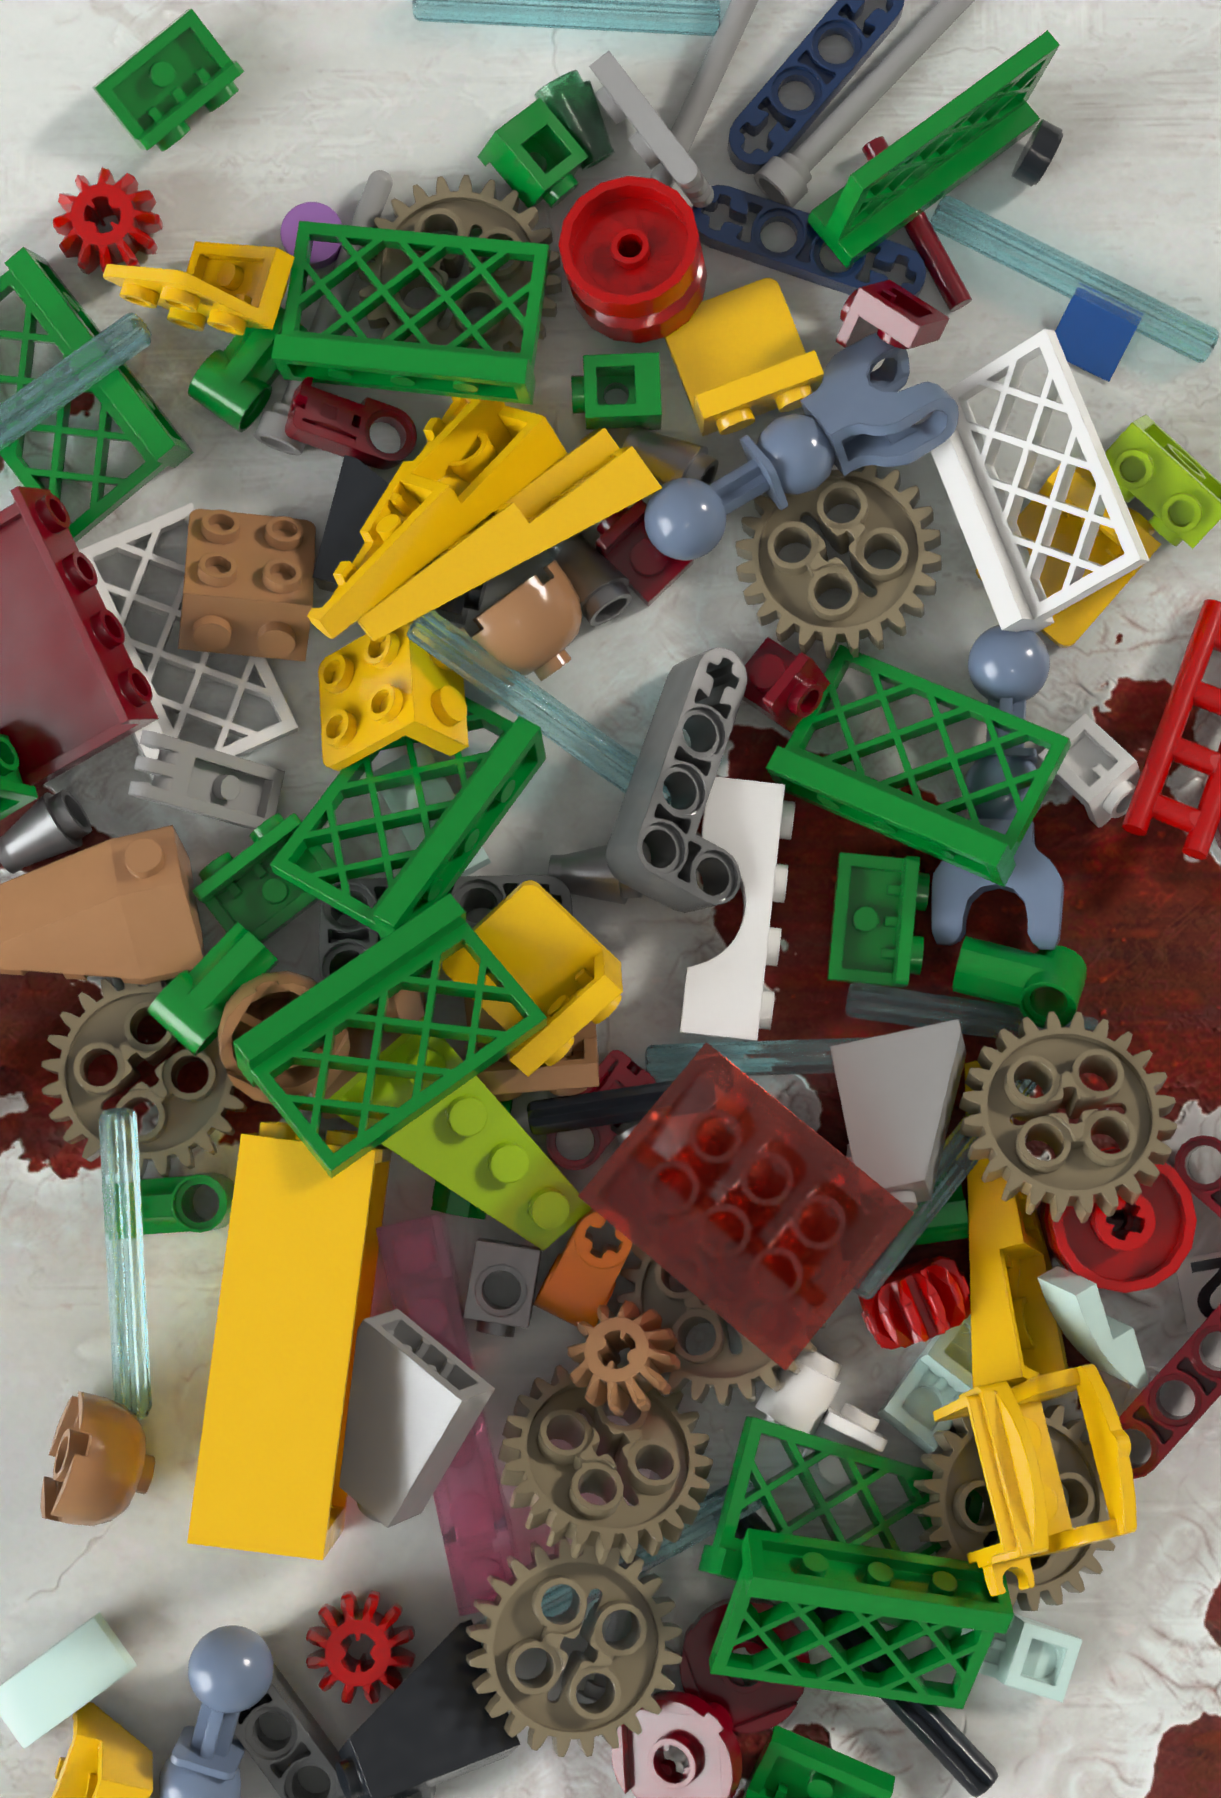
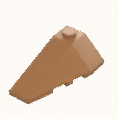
(105, 913)

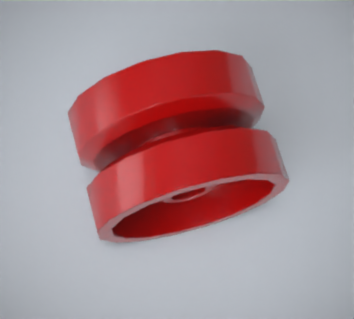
(633, 259)
(1142, 1251)

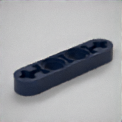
(811, 69)
(802, 258)

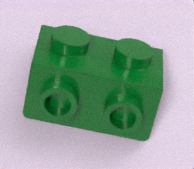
(169, 82)
(249, 891)
(876, 919)
(805, 1769)

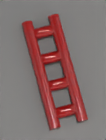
(1170, 747)

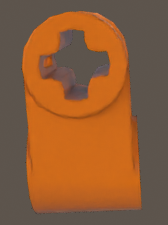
(581, 1275)

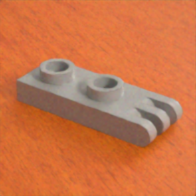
(653, 138)
(207, 782)

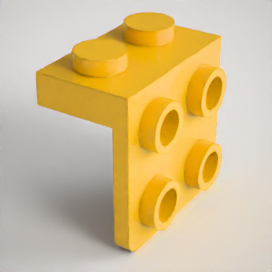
(221, 287)
(742, 358)
(1077, 618)
(386, 692)
(553, 962)

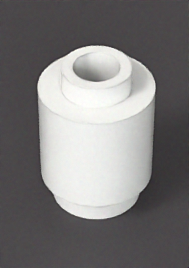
(802, 1396)

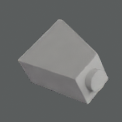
(900, 1103)
(404, 1417)

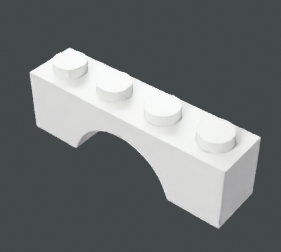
(727, 992)

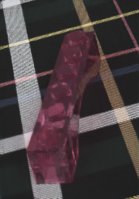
(470, 1495)

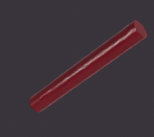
(929, 248)

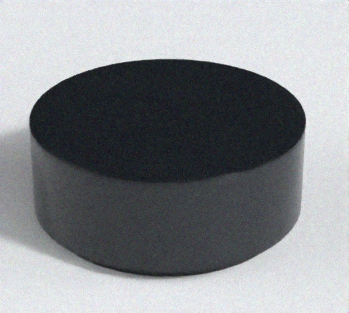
(1038, 153)

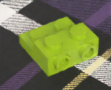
(1166, 481)

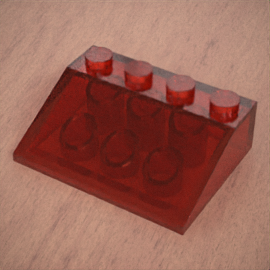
(746, 1205)

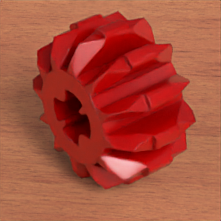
(92, 206)
(917, 1303)
(336, 1641)

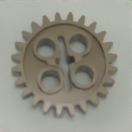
(460, 214)
(793, 589)
(112, 1029)
(1080, 1170)
(718, 1366)
(605, 1465)
(960, 1471)
(629, 1665)

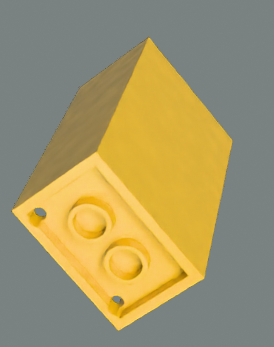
(286, 1344)

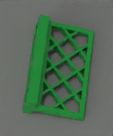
(934, 156)
(410, 365)
(119, 394)
(909, 817)
(447, 846)
(353, 992)
(725, 1555)
(868, 1586)

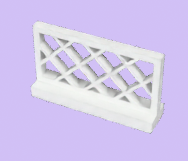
(991, 518)
(251, 740)

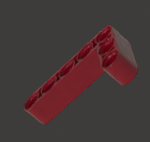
(1189, 1362)

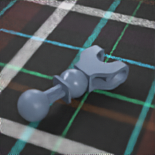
(847, 423)
(1007, 672)
(228, 1675)

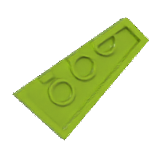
(473, 1147)

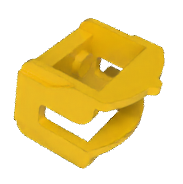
(1024, 1472)

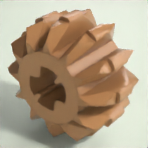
(601, 1355)

